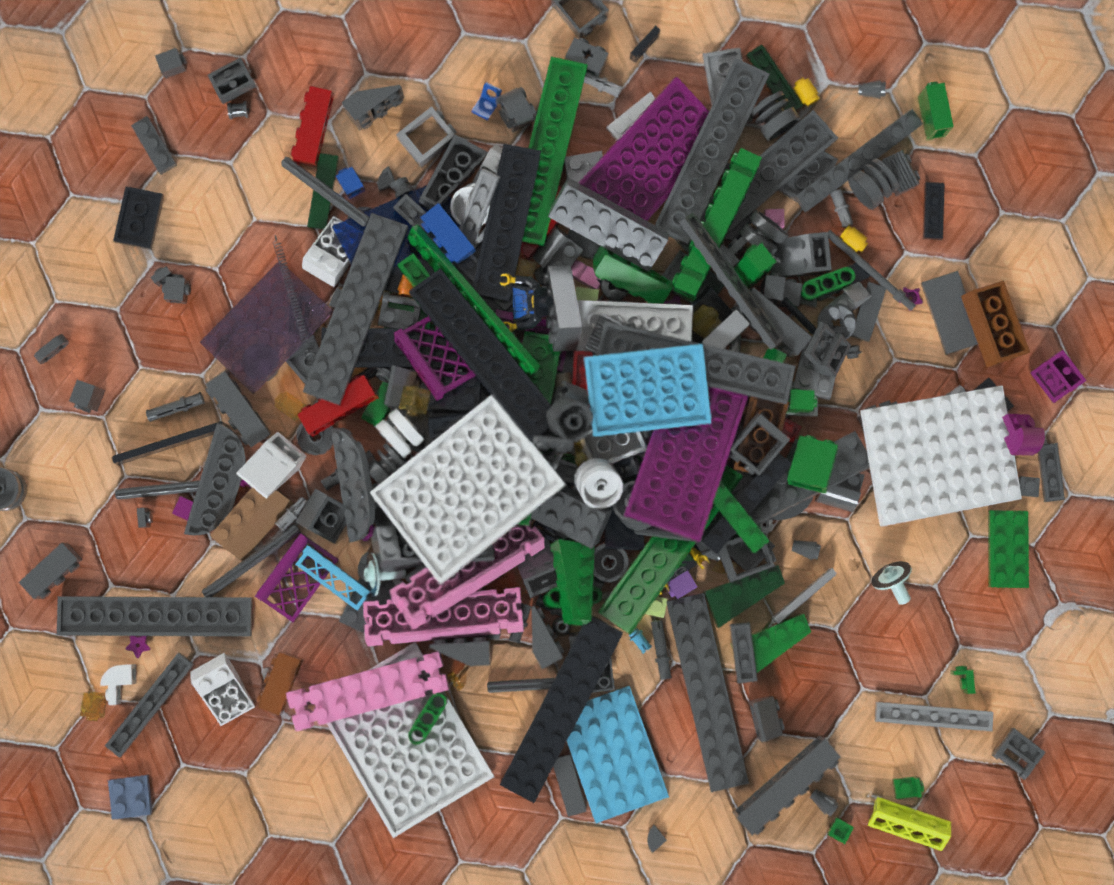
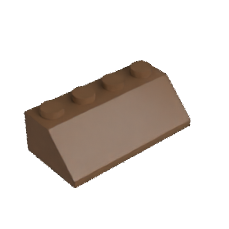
(250, 522)

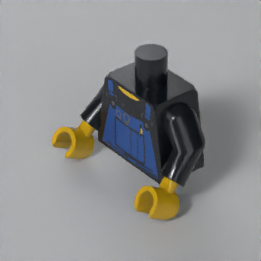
(528, 301)

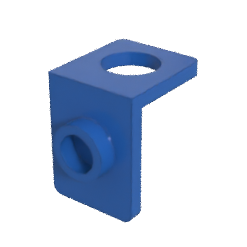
(486, 104)

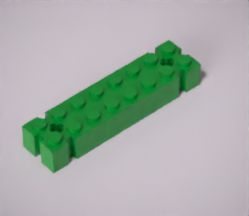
(718, 221)

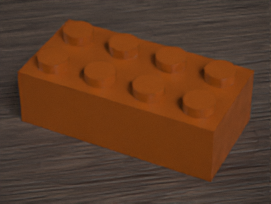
(995, 323)
(758, 441)

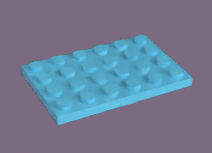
(647, 390)
(615, 756)

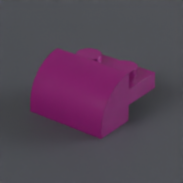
(1058, 376)
(1023, 436)

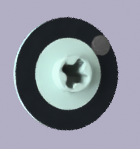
(373, 576)
(892, 577)

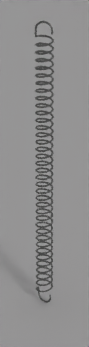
(293, 300)

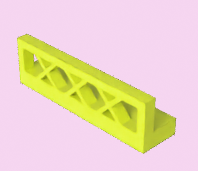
(913, 821)

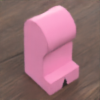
(585, 275)

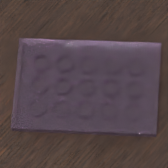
(263, 329)

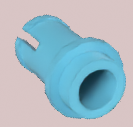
(640, 640)

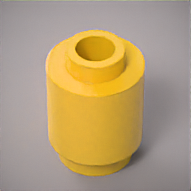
(806, 91)
(854, 239)

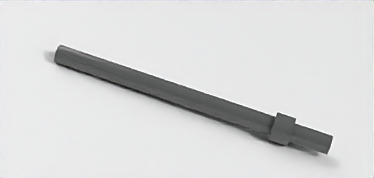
(897, 294)

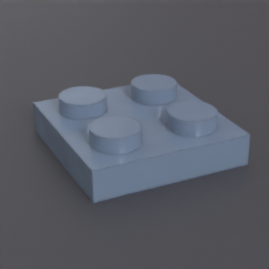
(130, 797)

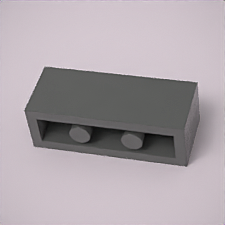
(51, 571)

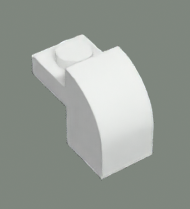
(116, 677)

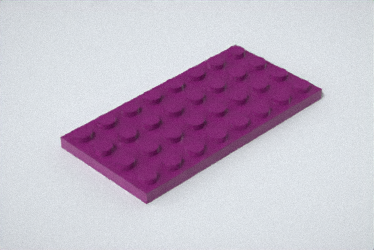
(650, 153)
(685, 469)

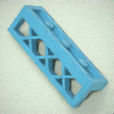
(334, 570)

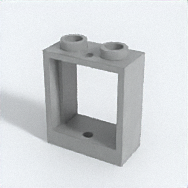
(423, 159)
(727, 331)

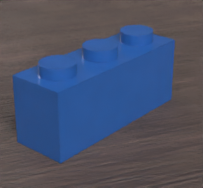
(447, 234)

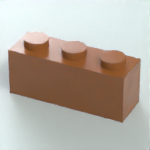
(279, 682)

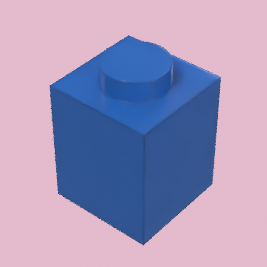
(350, 182)

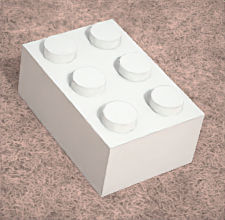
(614, 446)

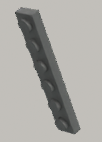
(149, 705)

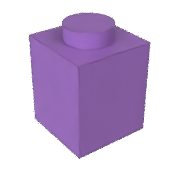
(681, 585)

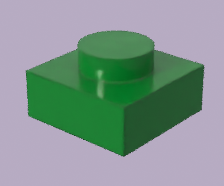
(840, 830)

